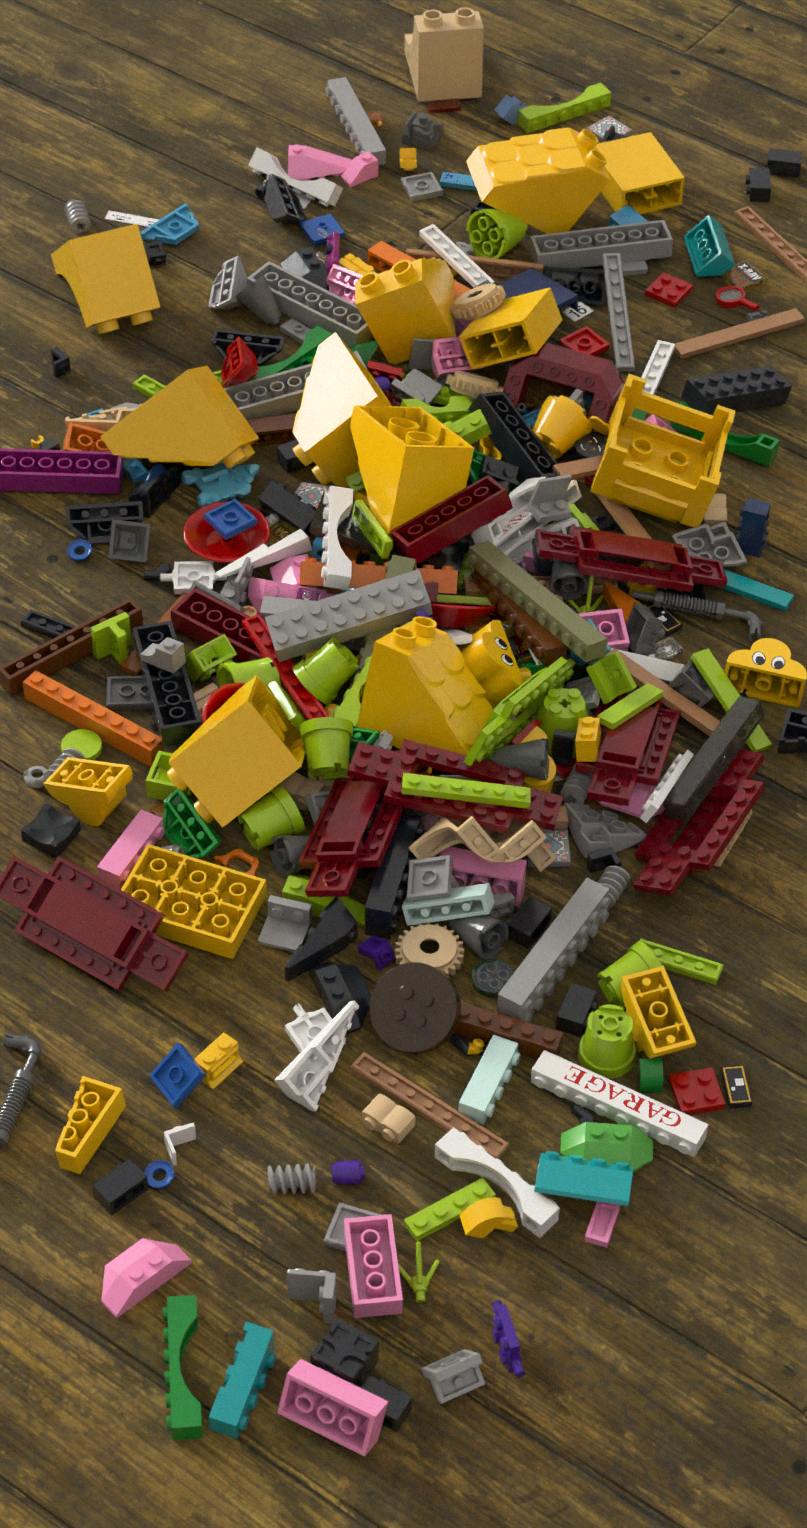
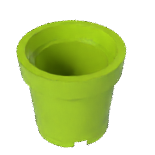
(327, 670)
(243, 672)
(327, 746)
(271, 817)
(637, 959)
(608, 1042)

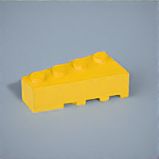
(89, 1121)

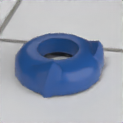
(77, 544)
(159, 1165)

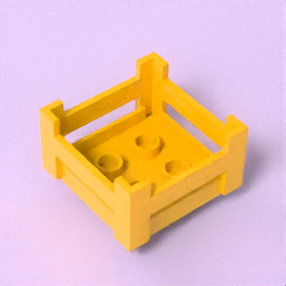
(659, 467)

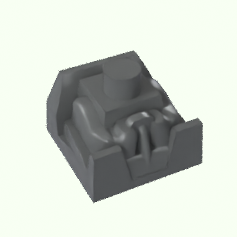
(422, 131)
(129, 540)
(643, 629)
(692, 684)

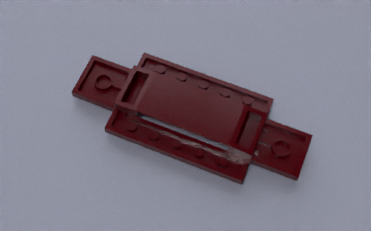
(585, 545)
(622, 752)
(388, 766)
(705, 833)
(336, 840)
(94, 916)

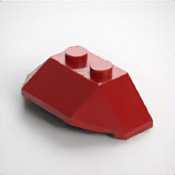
(239, 364)

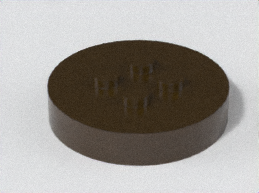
(415, 1008)

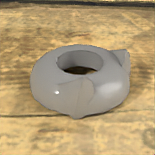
(32, 781)

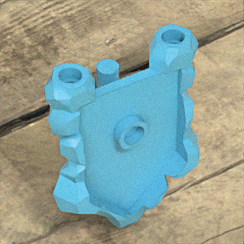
(220, 482)

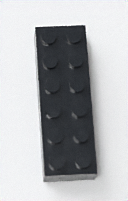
(737, 390)
(514, 436)
(392, 879)

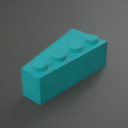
(243, 1381)

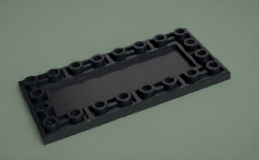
(350, 533)

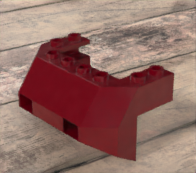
(571, 371)

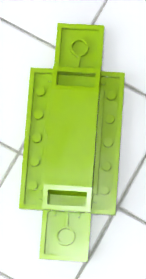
(499, 728)

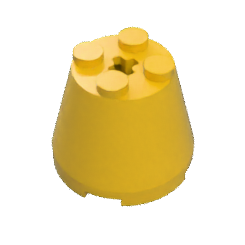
(561, 424)

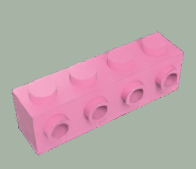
(124, 854)

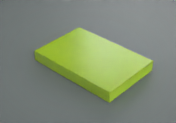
(287, 704)

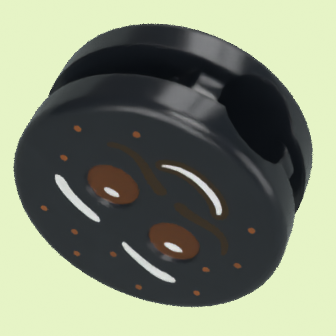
(589, 446)

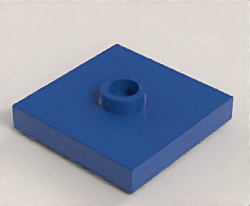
(325, 222)
(230, 519)
(177, 1075)

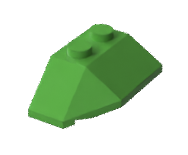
(609, 1143)

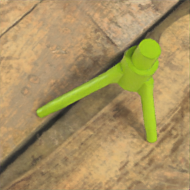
(587, 608)
(419, 1283)

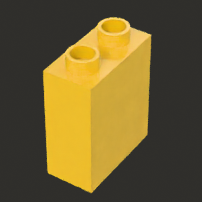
(641, 174)
(511, 330)

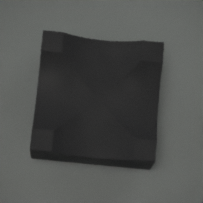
(51, 831)

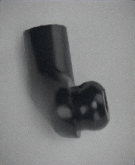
(163, 568)
(582, 1114)

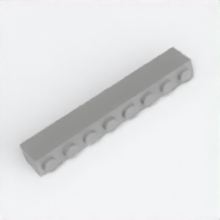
(355, 119)

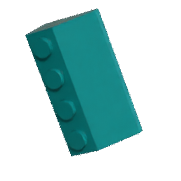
(709, 248)
(584, 1178)

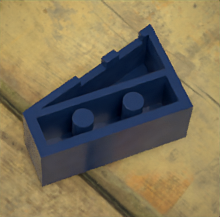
(753, 527)

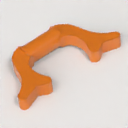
(239, 854)

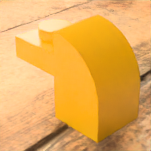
(487, 1215)

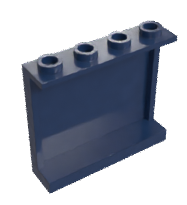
(533, 281)

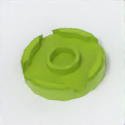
(84, 741)

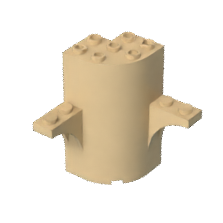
(489, 844)

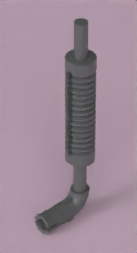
(701, 607)
(19, 1086)

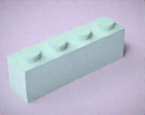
(462, 903)
(488, 1079)

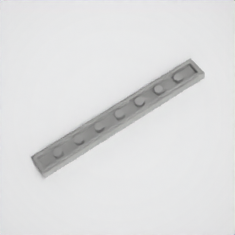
(618, 312)

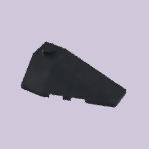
(586, 283)
(158, 489)
(330, 937)

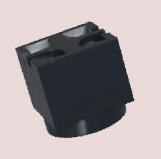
(346, 1353)

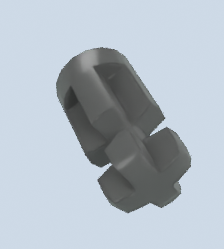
(756, 315)

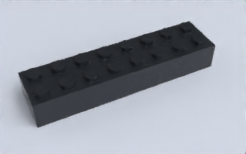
(168, 692)

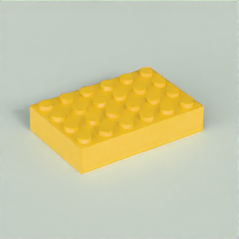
(200, 900)

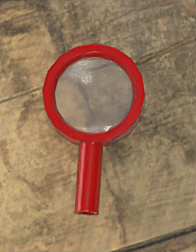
(734, 297)

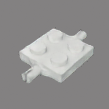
(187, 572)
(307, 1026)

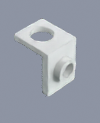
(177, 1136)

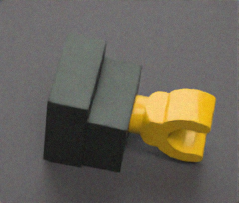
(48, 444)

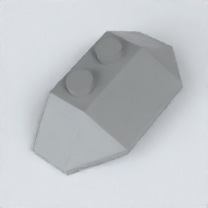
(227, 285)

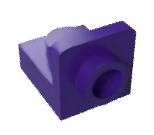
(378, 950)

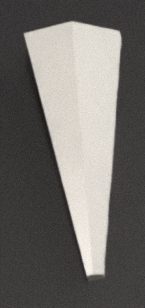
(292, 545)
(307, 1074)

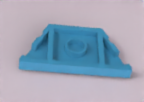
(172, 227)

